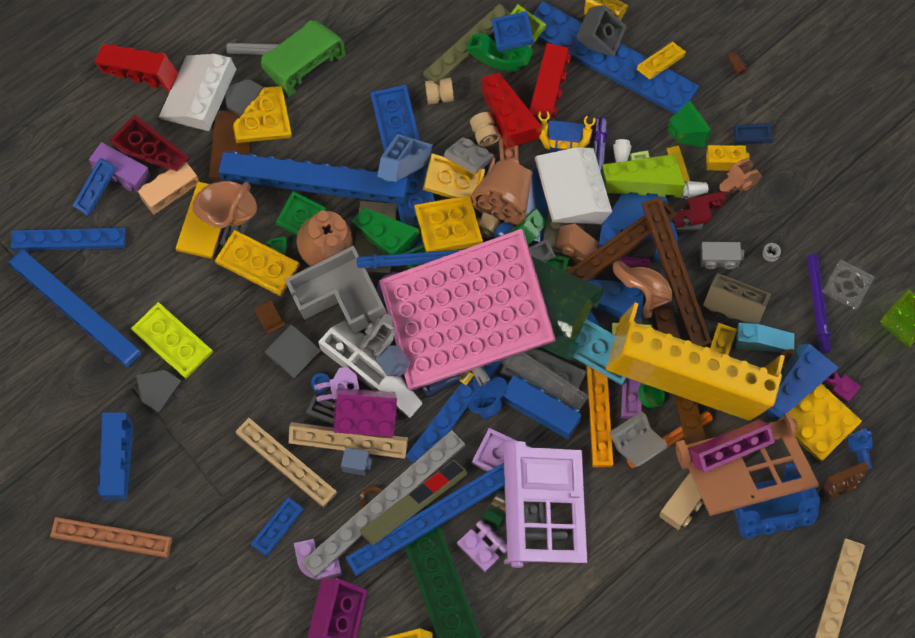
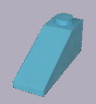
(762, 338)

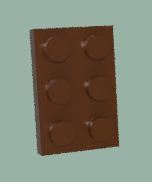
(844, 481)

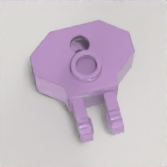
(342, 378)

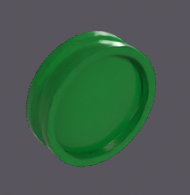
(650, 396)

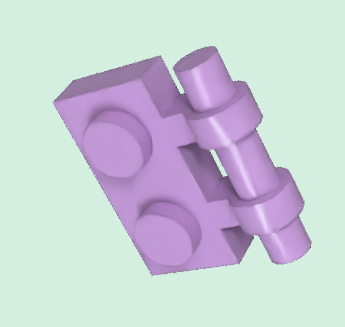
(478, 550)

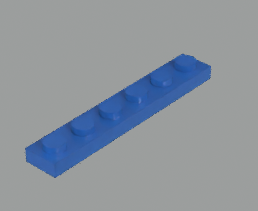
(68, 239)

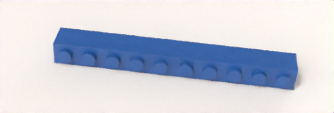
(311, 177)

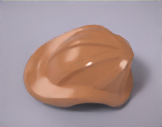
(225, 204)
(649, 281)

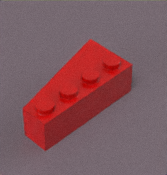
(137, 65)
(510, 114)

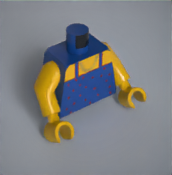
(564, 135)

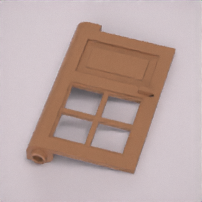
(731, 484)

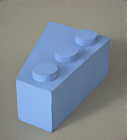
(403, 158)

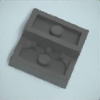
(292, 351)

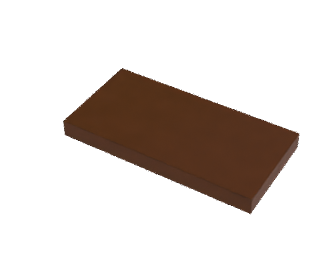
(225, 141)

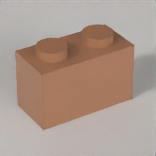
(575, 242)

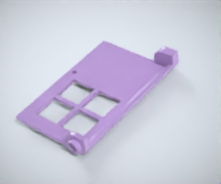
(547, 478)

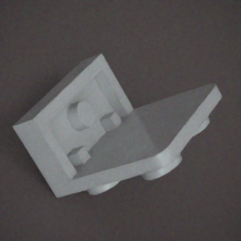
(637, 440)

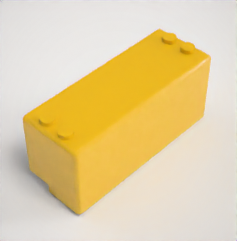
(692, 370)

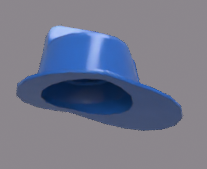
(488, 399)

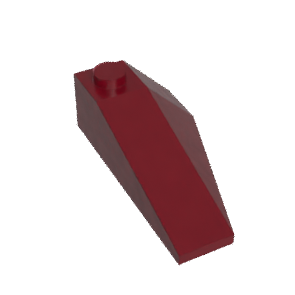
(145, 143)

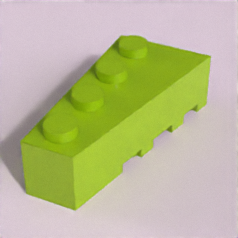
(643, 176)

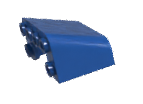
(778, 513)

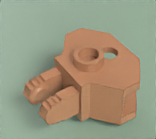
(739, 179)

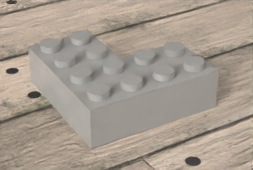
(336, 282)

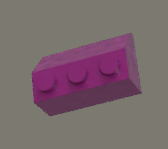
(337, 610)

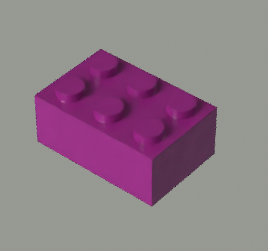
(365, 412)

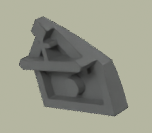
(241, 95)
(156, 388)

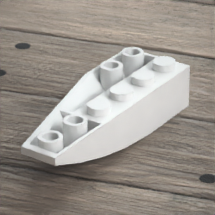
(343, 347)

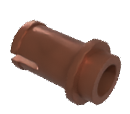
(739, 67)

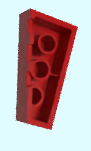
(549, 81)

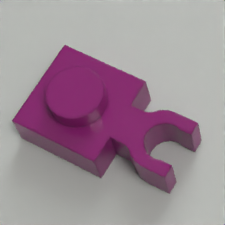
(844, 387)

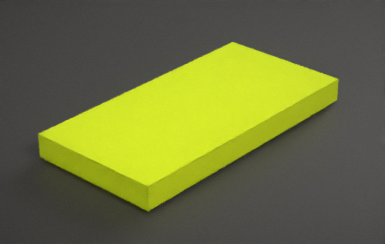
(172, 340)

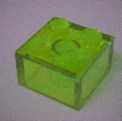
(901, 319)

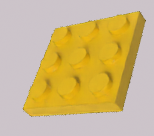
(448, 224)
(822, 422)

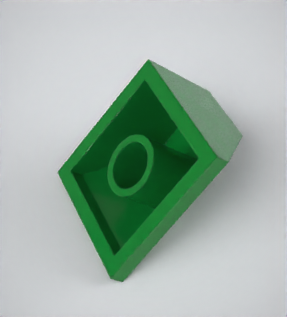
(689, 127)

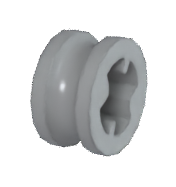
(770, 257)

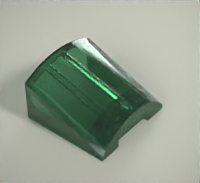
(567, 304)

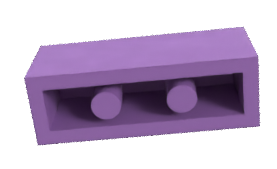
(129, 172)

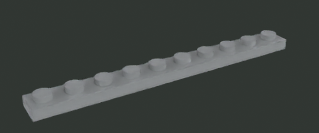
(409, 480)

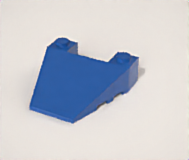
(626, 212)

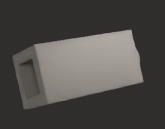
(721, 255)

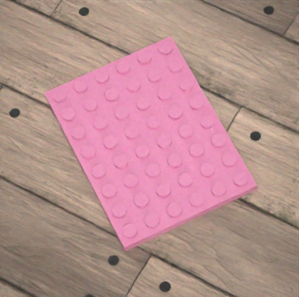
(467, 309)

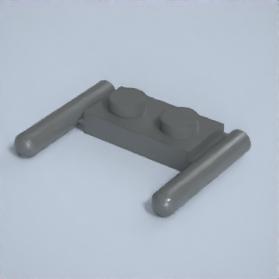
(535, 514)

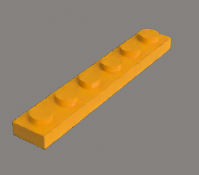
(599, 419)

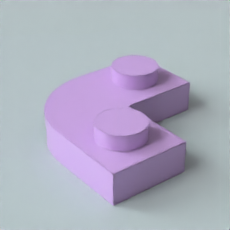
(304, 549)

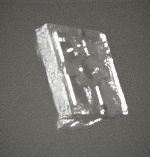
(853, 302)

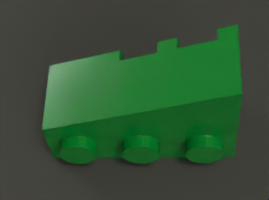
(385, 233)

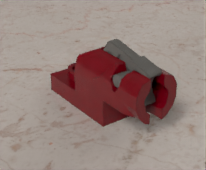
(698, 212)

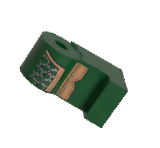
(497, 511)

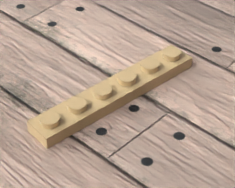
(326, 438)
(286, 462)
(840, 589)

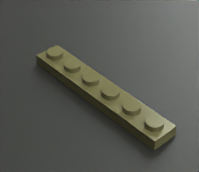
(457, 53)

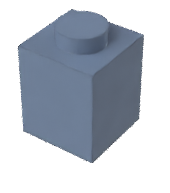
(393, 361)
(356, 461)

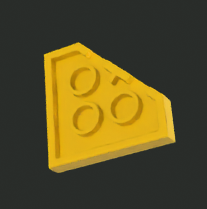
(264, 118)

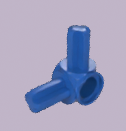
(861, 444)

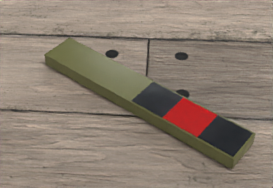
(413, 502)

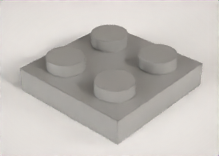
(468, 155)

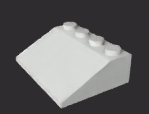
(198, 90)
(573, 186)

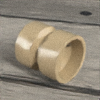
(439, 91)
(484, 129)

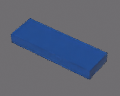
(94, 186)
(277, 527)

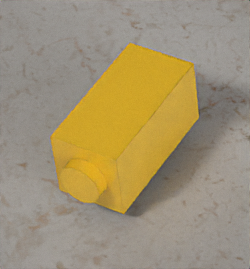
(724, 157)

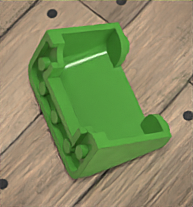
(301, 54)

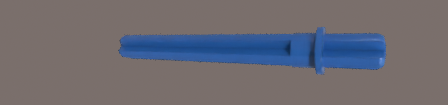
(401, 259)

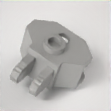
(379, 334)

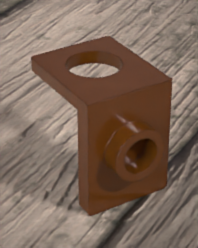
(269, 316)

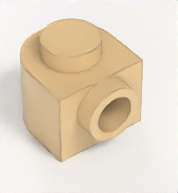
(487, 225)

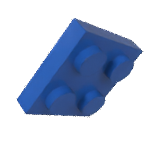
(512, 31)

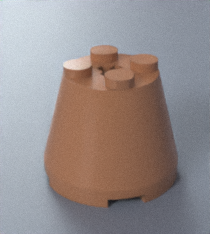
(504, 192)
(316, 244)

